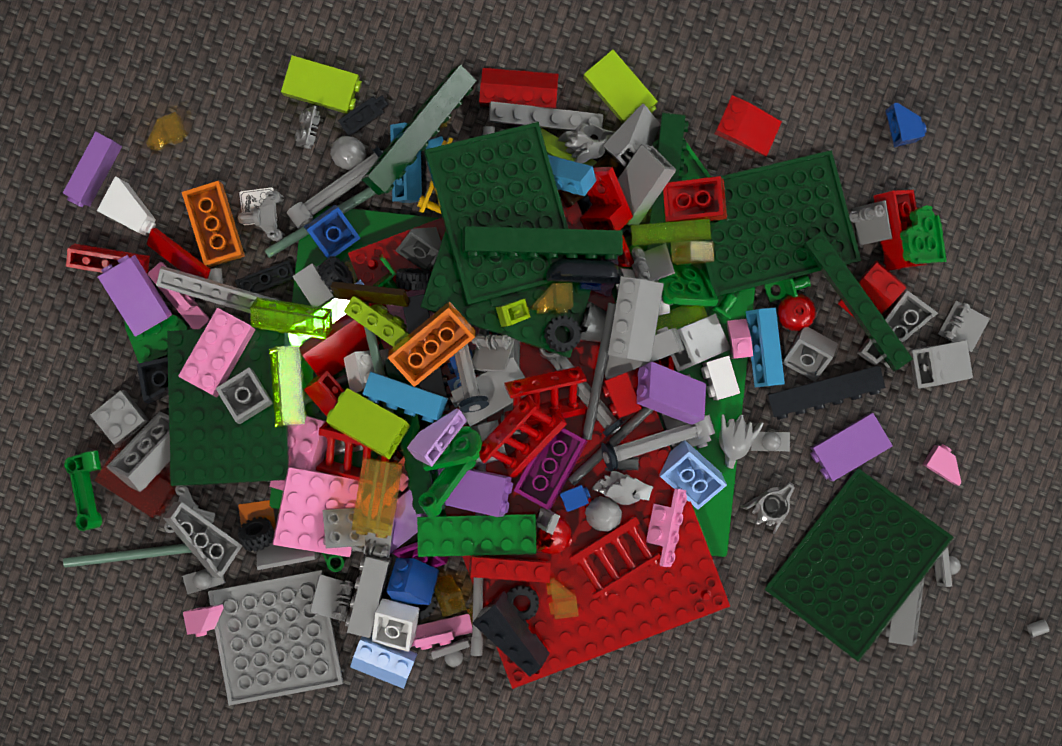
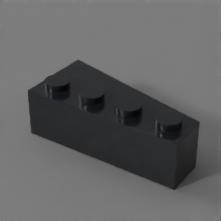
(153, 379)
(511, 634)

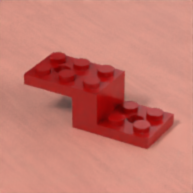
(609, 209)

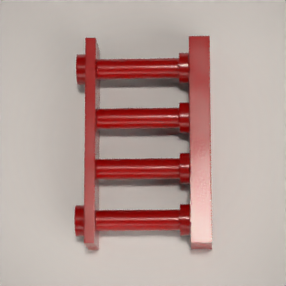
(550, 381)
(531, 446)
(344, 470)
(597, 548)

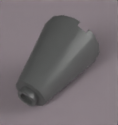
(592, 323)

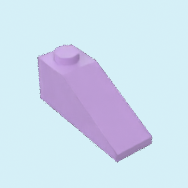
(434, 439)

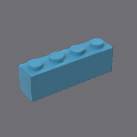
(572, 176)
(409, 186)
(766, 347)
(405, 396)

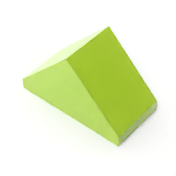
(513, 312)

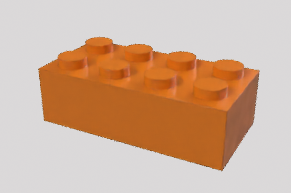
(213, 224)
(431, 344)

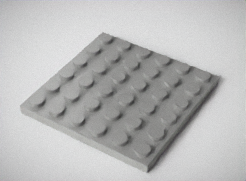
(272, 639)

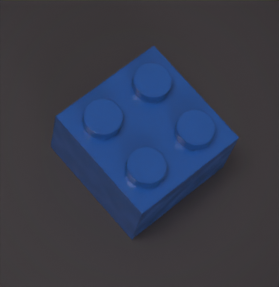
(332, 232)

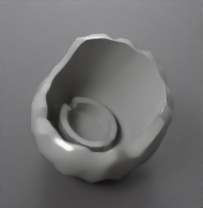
(347, 152)
(603, 514)

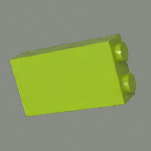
(321, 85)
(619, 86)
(367, 423)

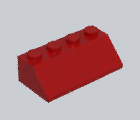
(518, 88)
(899, 206)

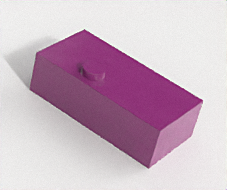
(550, 469)

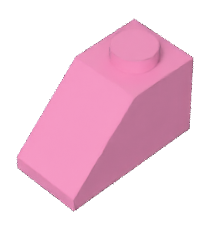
(739, 339)
(943, 463)
(202, 619)

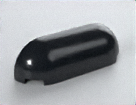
(584, 271)

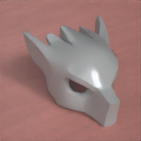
(584, 147)
(736, 438)
(623, 488)
(772, 505)

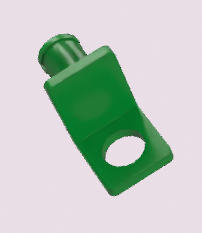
(387, 280)
(787, 287)
(723, 310)

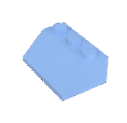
(692, 472)
(383, 661)

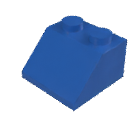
(904, 125)
(412, 581)

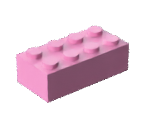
(217, 352)
(305, 447)

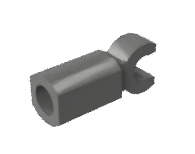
(628, 464)

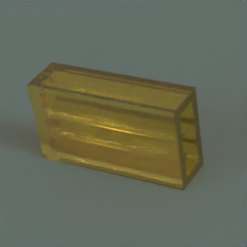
(377, 497)

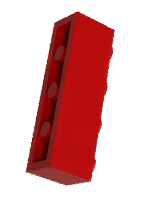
(97, 258)
(324, 392)
(509, 568)

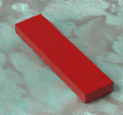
(176, 254)

